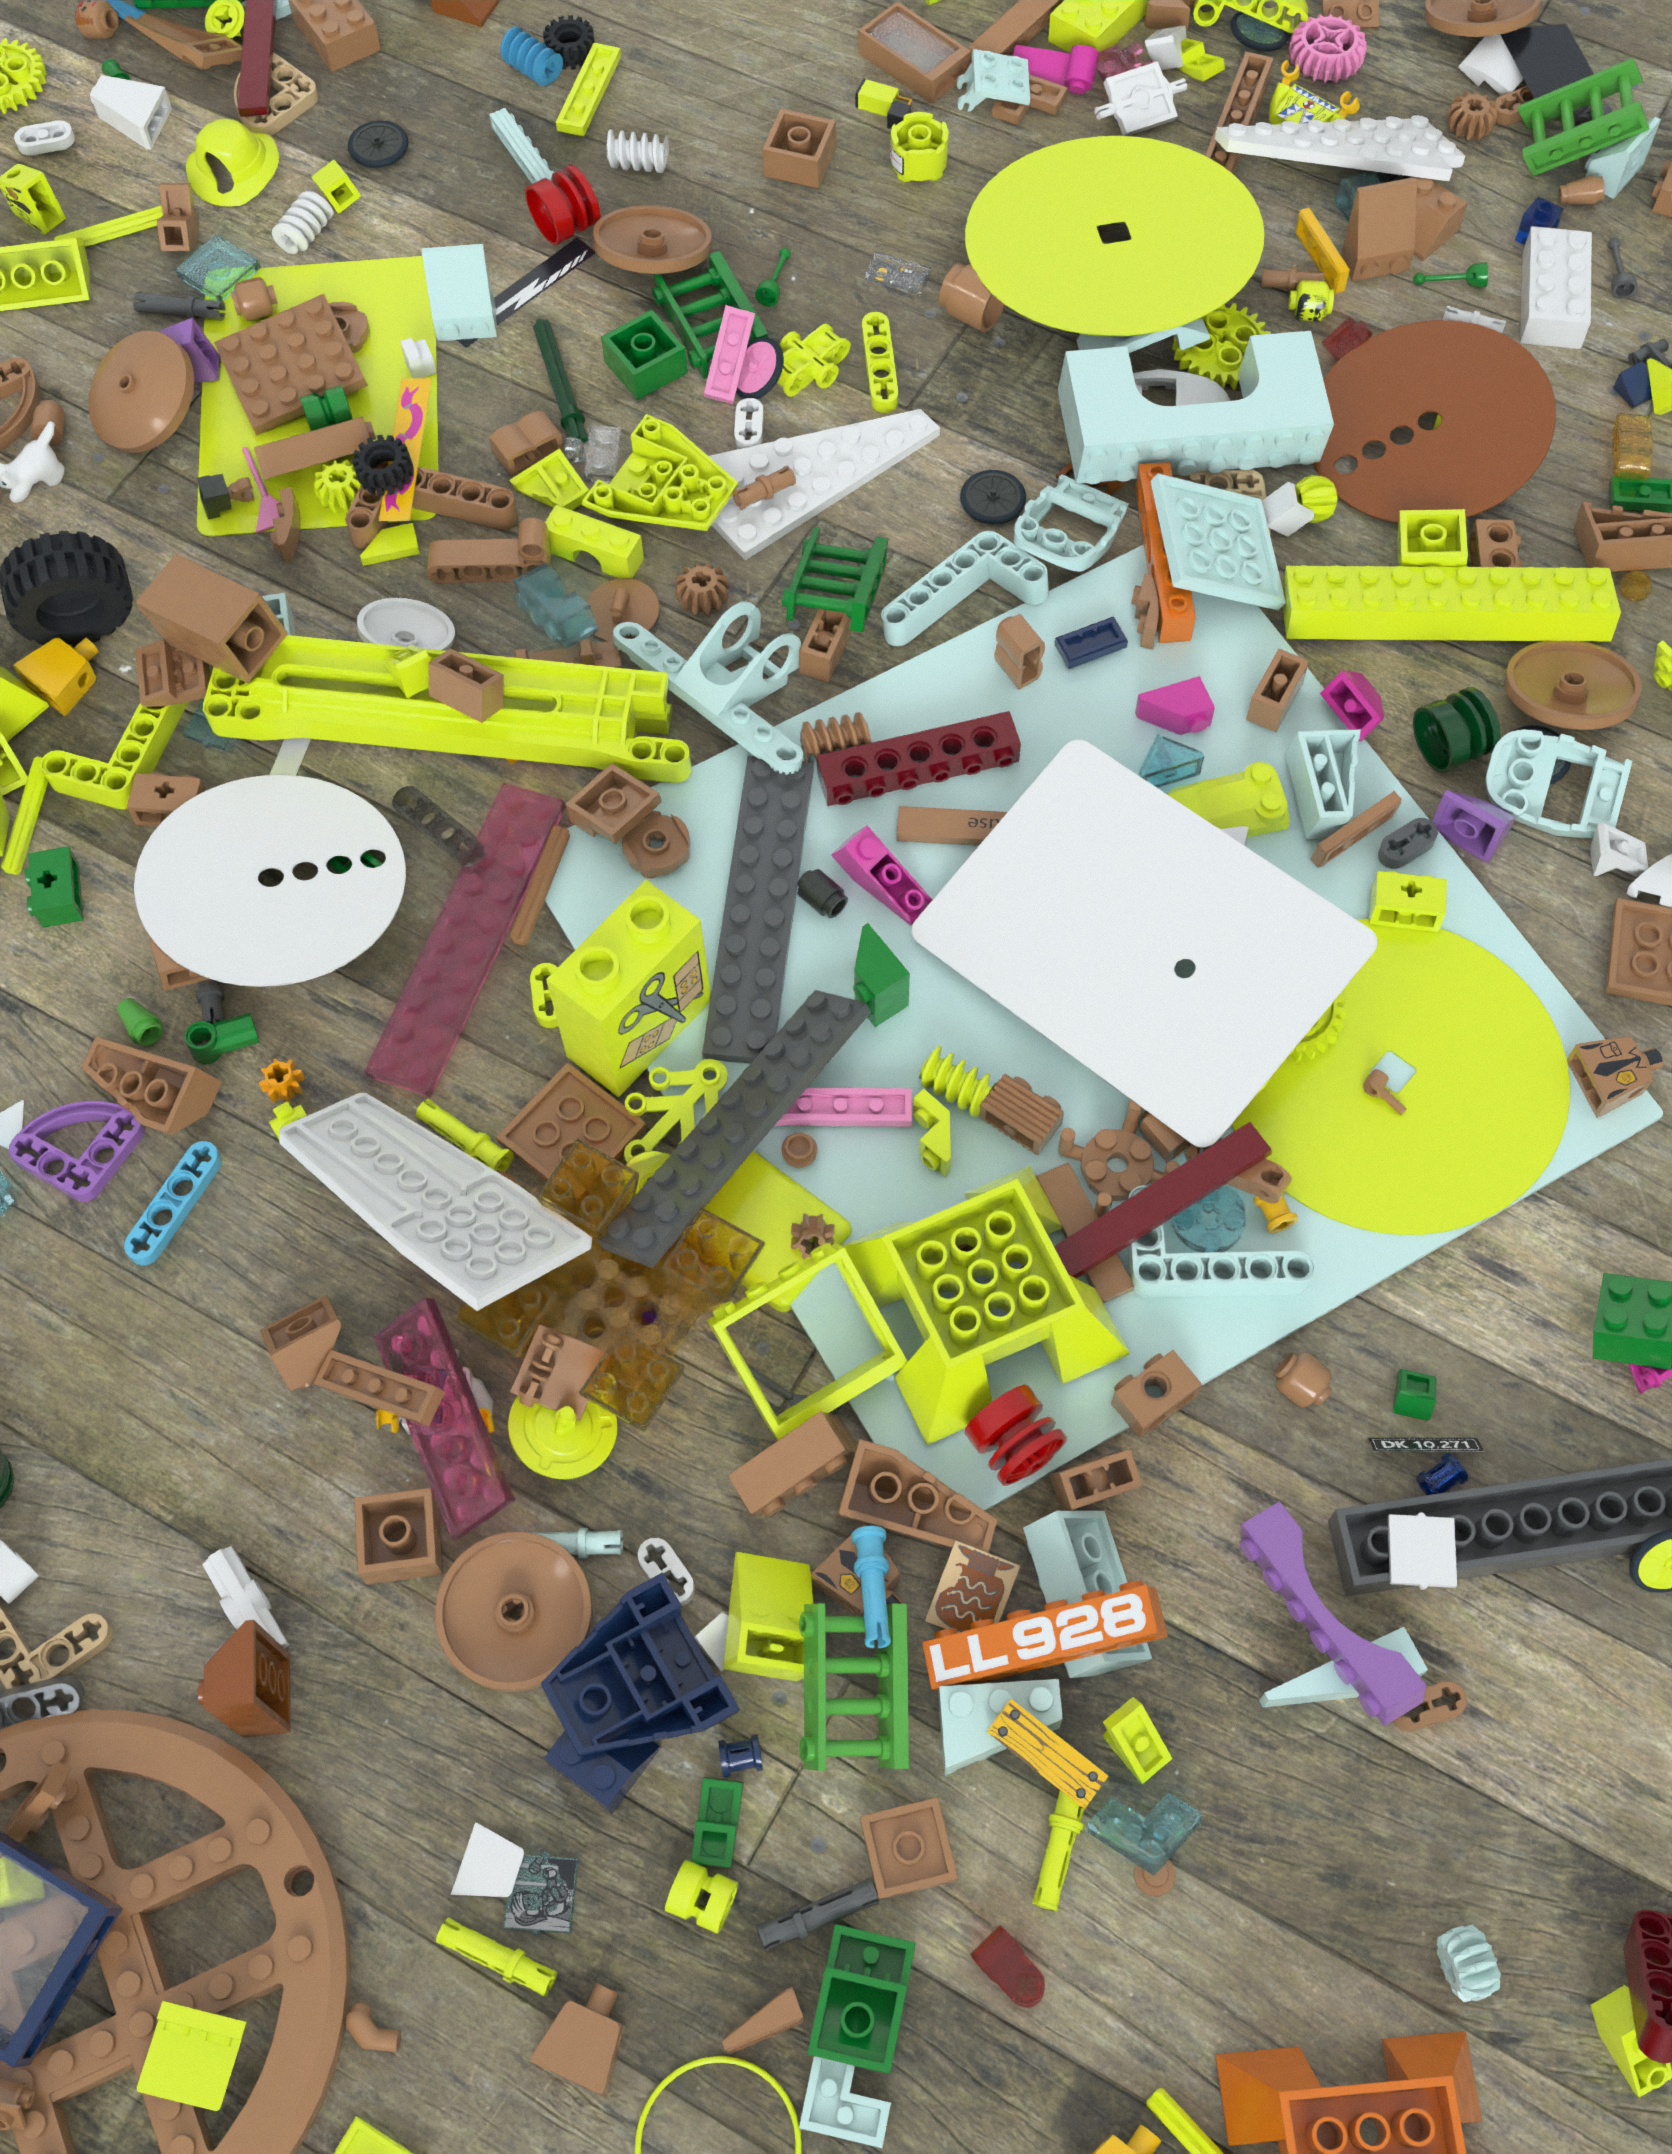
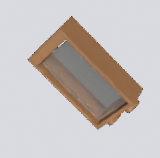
(913, 51)

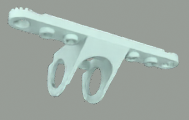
(723, 694)

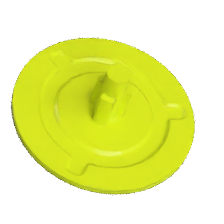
(557, 1442)

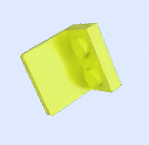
(191, 2056)

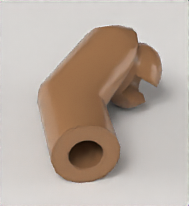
(366, 2033)

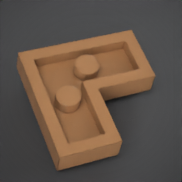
(1043, 96)

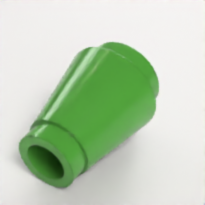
(140, 1022)

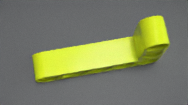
(136, 753)

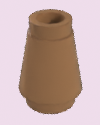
(1582, 191)

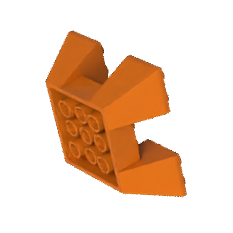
(1418, 2111)

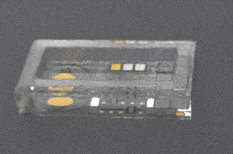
(898, 273)

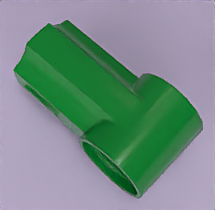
(223, 1037)

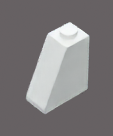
(132, 108)

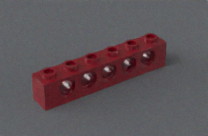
(930, 746)

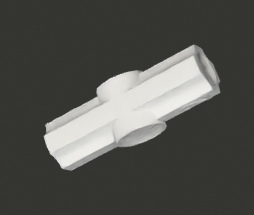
(240, 1594)

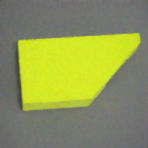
(1661, 386)
(391, 544)

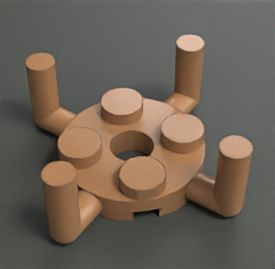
(1111, 1144)

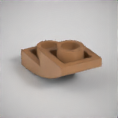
(287, 525)
(1147, 610)

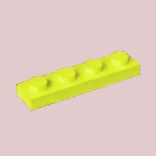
(588, 89)

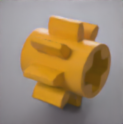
(281, 1071)

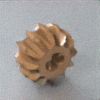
(1472, 116)
(702, 588)

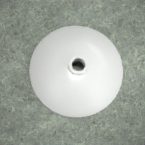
(405, 624)

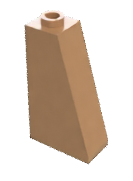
(313, 447)

